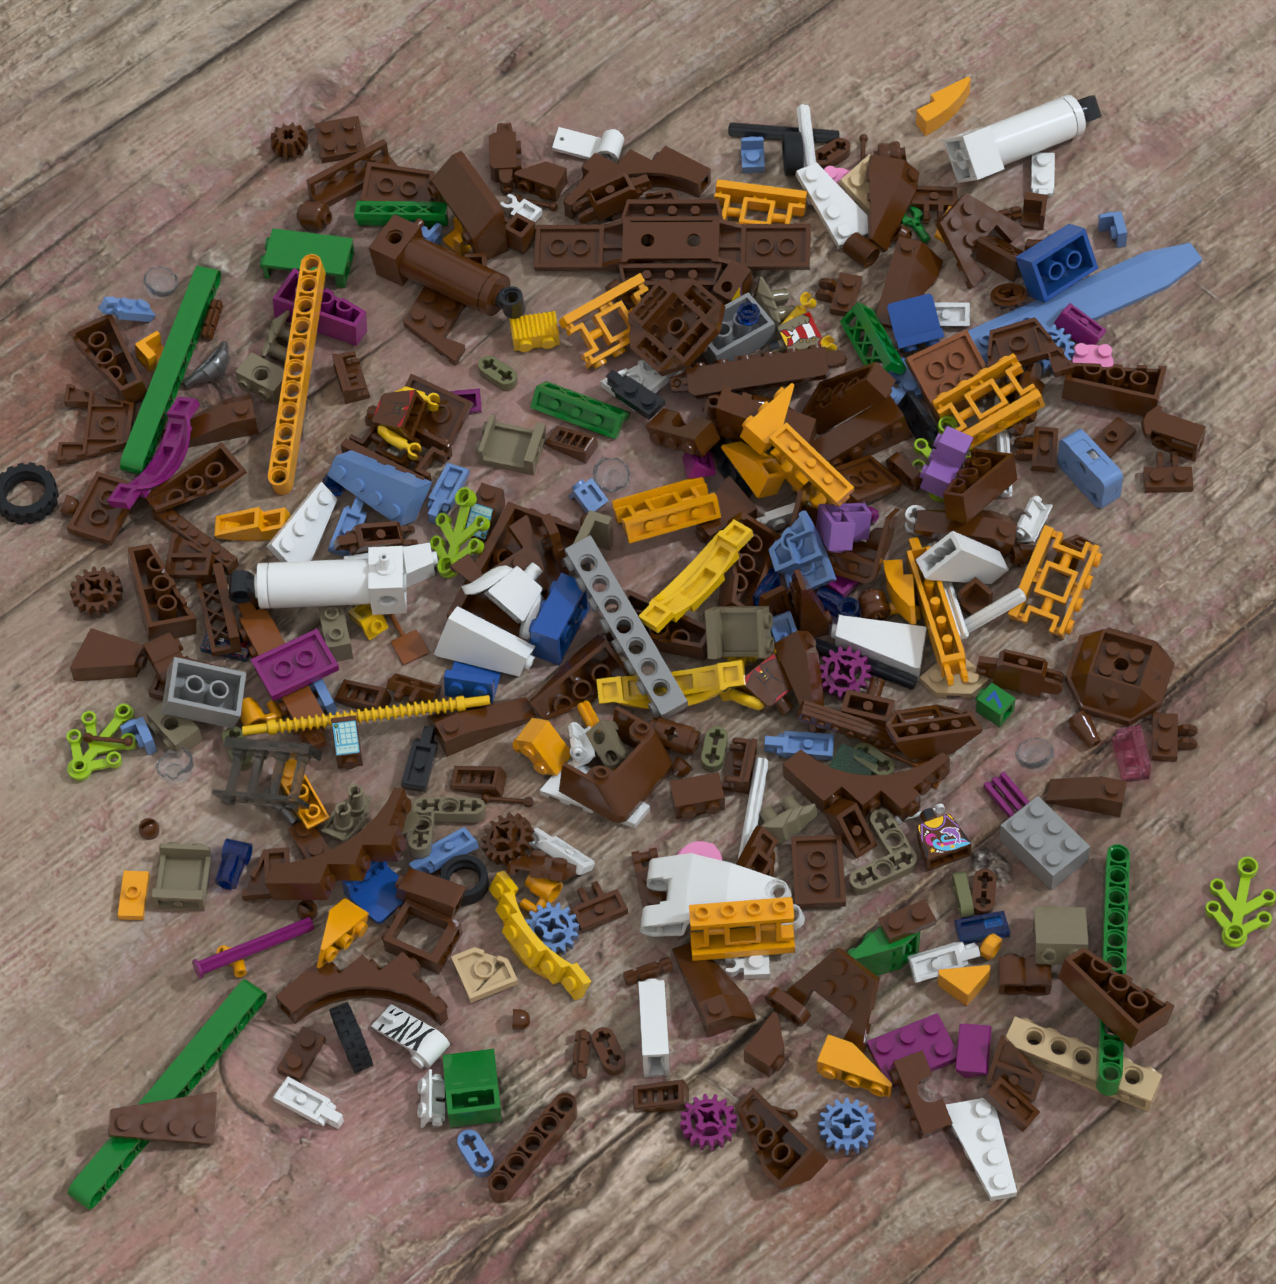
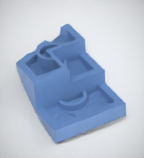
(802, 550)

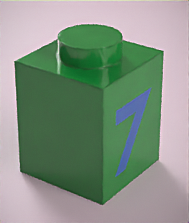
(995, 704)

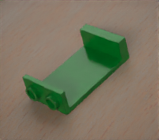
(288, 248)

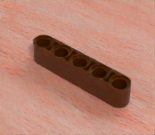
(534, 1136)

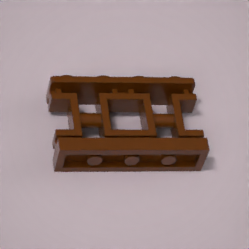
(438, 447)

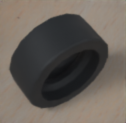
(792, 153)
(472, 863)

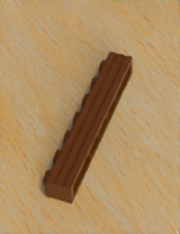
(187, 531)
(845, 724)

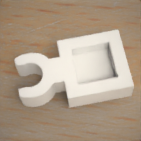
(524, 208)
(753, 967)

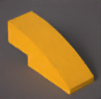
(942, 106)
(250, 524)
(900, 589)

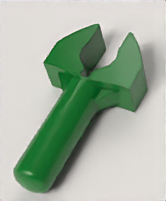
(915, 223)

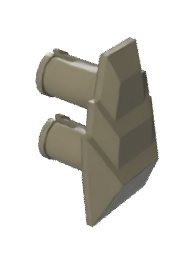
(769, 298)
(277, 330)
(348, 815)
(788, 822)

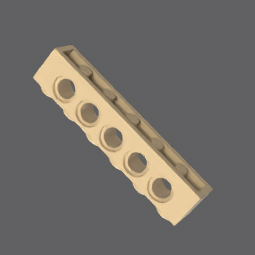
(1066, 1065)

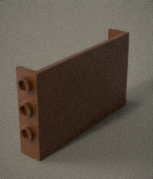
(502, 539)

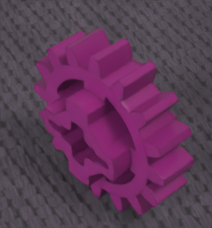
(848, 666)
(707, 1111)

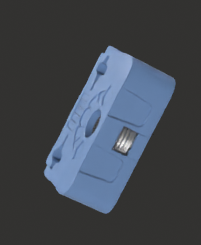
(1090, 468)

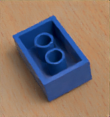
(1057, 262)
(558, 619)

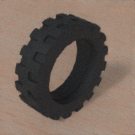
(37, 510)
(351, 1037)

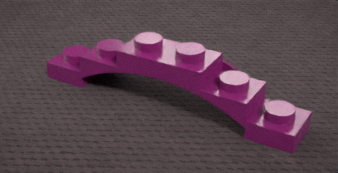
(167, 458)

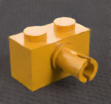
(542, 746)

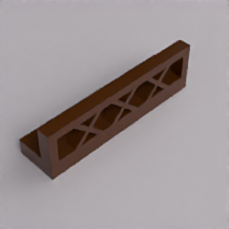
(350, 179)
(226, 607)

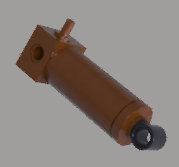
(405, 254)

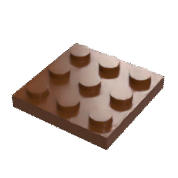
(944, 366)

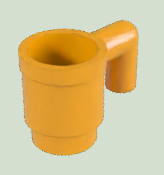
(252, 713)
(545, 889)

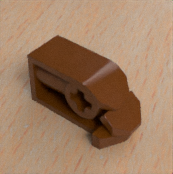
(1173, 433)

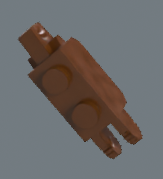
(503, 156)
(610, 197)
(1029, 376)
(374, 535)
(1021, 673)

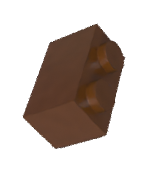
(697, 795)

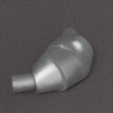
(212, 367)

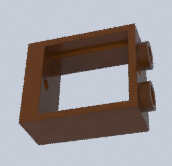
(437, 959)

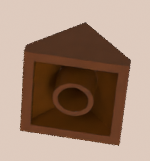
(998, 256)

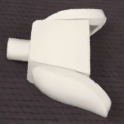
(512, 592)

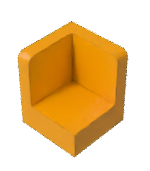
(454, 240)
(149, 351)

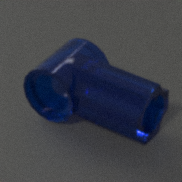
(838, 604)
(234, 857)

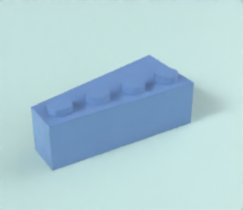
(381, 486)

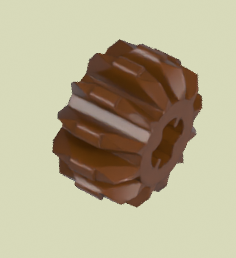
(289, 141)

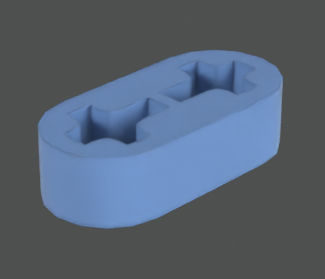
(480, 1150)

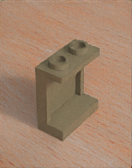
(511, 446)
(601, 531)
(739, 631)
(183, 877)
(1058, 933)

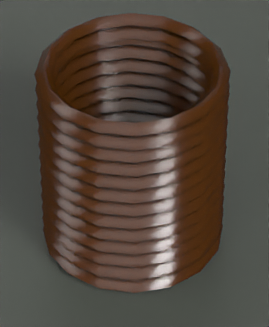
(861, 250)

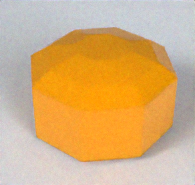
(990, 946)

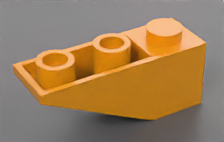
(767, 421)
(759, 471)
(316, 813)
(343, 926)
(845, 1062)

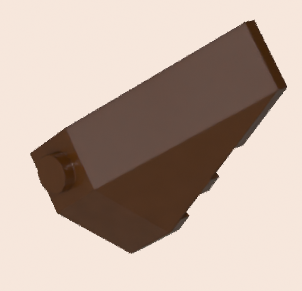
(890, 193)
(223, 421)
(203, 476)
(986, 528)
(807, 607)
(577, 679)
(714, 994)
(782, 1150)

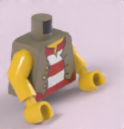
(800, 329)

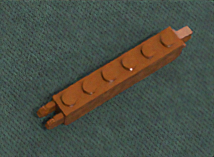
(264, 636)

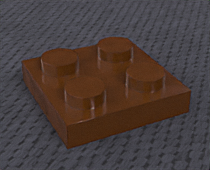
(339, 138)

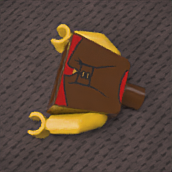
(399, 416)
(764, 687)

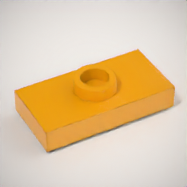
(133, 895)

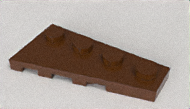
(171, 1120)

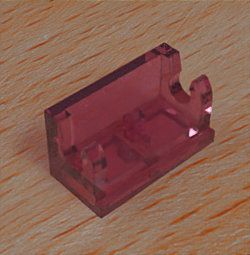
(1131, 754)

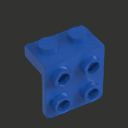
(915, 322)
(471, 681)
(376, 892)

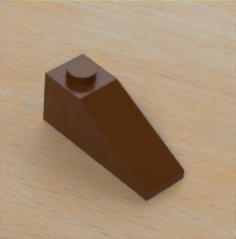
(1089, 794)

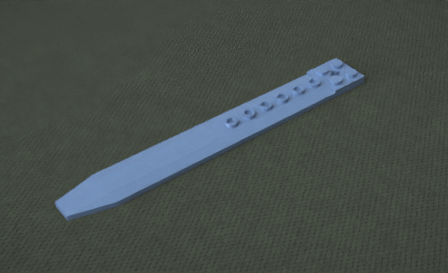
(1094, 296)

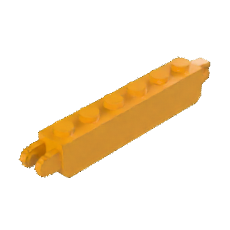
(937, 618)

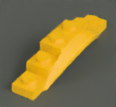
(698, 578)
(696, 684)
(528, 946)

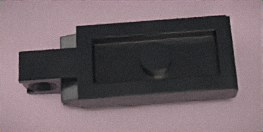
(635, 395)
(918, 418)
(727, 469)
(420, 761)

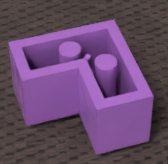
(945, 460)
(843, 525)

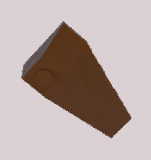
(910, 275)
(802, 668)
(477, 724)

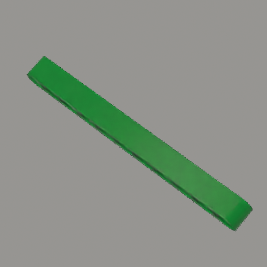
(170, 370)
(1116, 956)
(175, 1082)

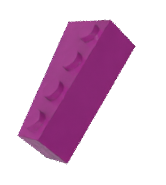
(337, 316)

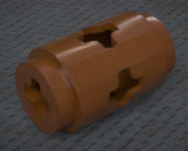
(687, 738)

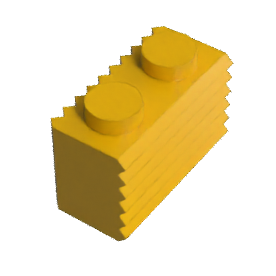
(534, 331)

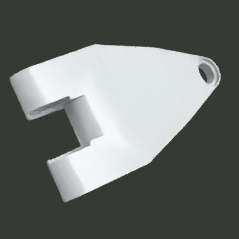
(702, 880)

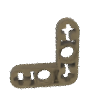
(430, 816)
(894, 854)

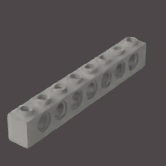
(587, 552)

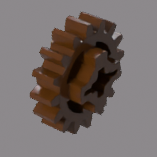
(96, 591)
(496, 845)

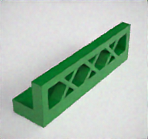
(382, 211)
(874, 336)
(579, 409)

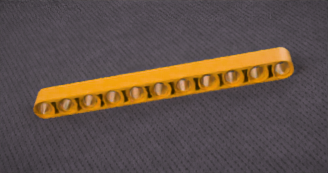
(298, 383)

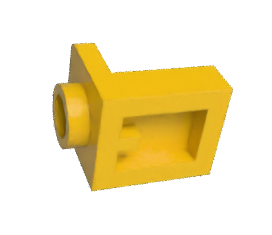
(371, 624)

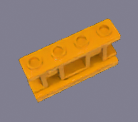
(760, 199)
(604, 306)
(999, 416)
(805, 464)
(666, 509)
(1038, 576)
(721, 942)

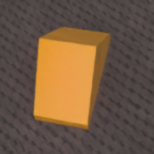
(964, 982)

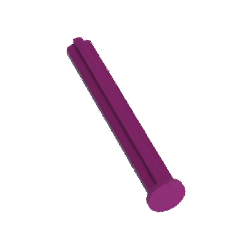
(252, 947)

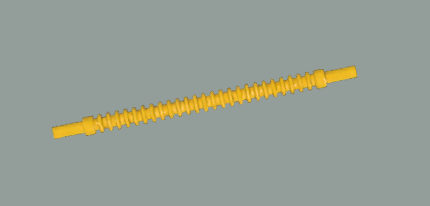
(459, 703)

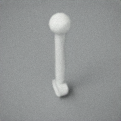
(939, 808)

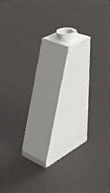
(961, 560)
(418, 562)
(883, 641)
(482, 644)
(654, 1028)

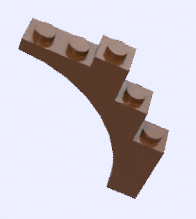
(665, 170)
(896, 791)
(349, 861)
(361, 979)

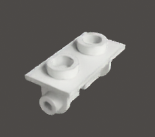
(1029, 527)
(581, 748)
(431, 1088)

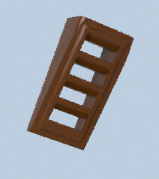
(582, 454)
(379, 695)
(493, 784)
(670, 1105)

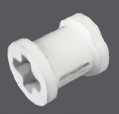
(909, 525)

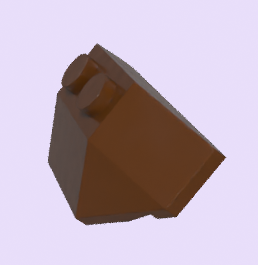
(931, 730)

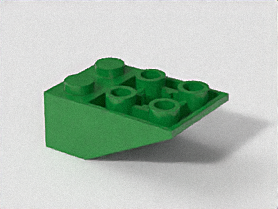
(882, 957)
(472, 1088)

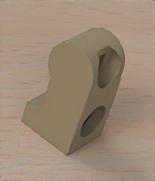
(607, 743)

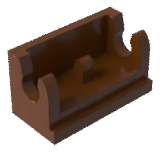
(350, 377)
(740, 765)

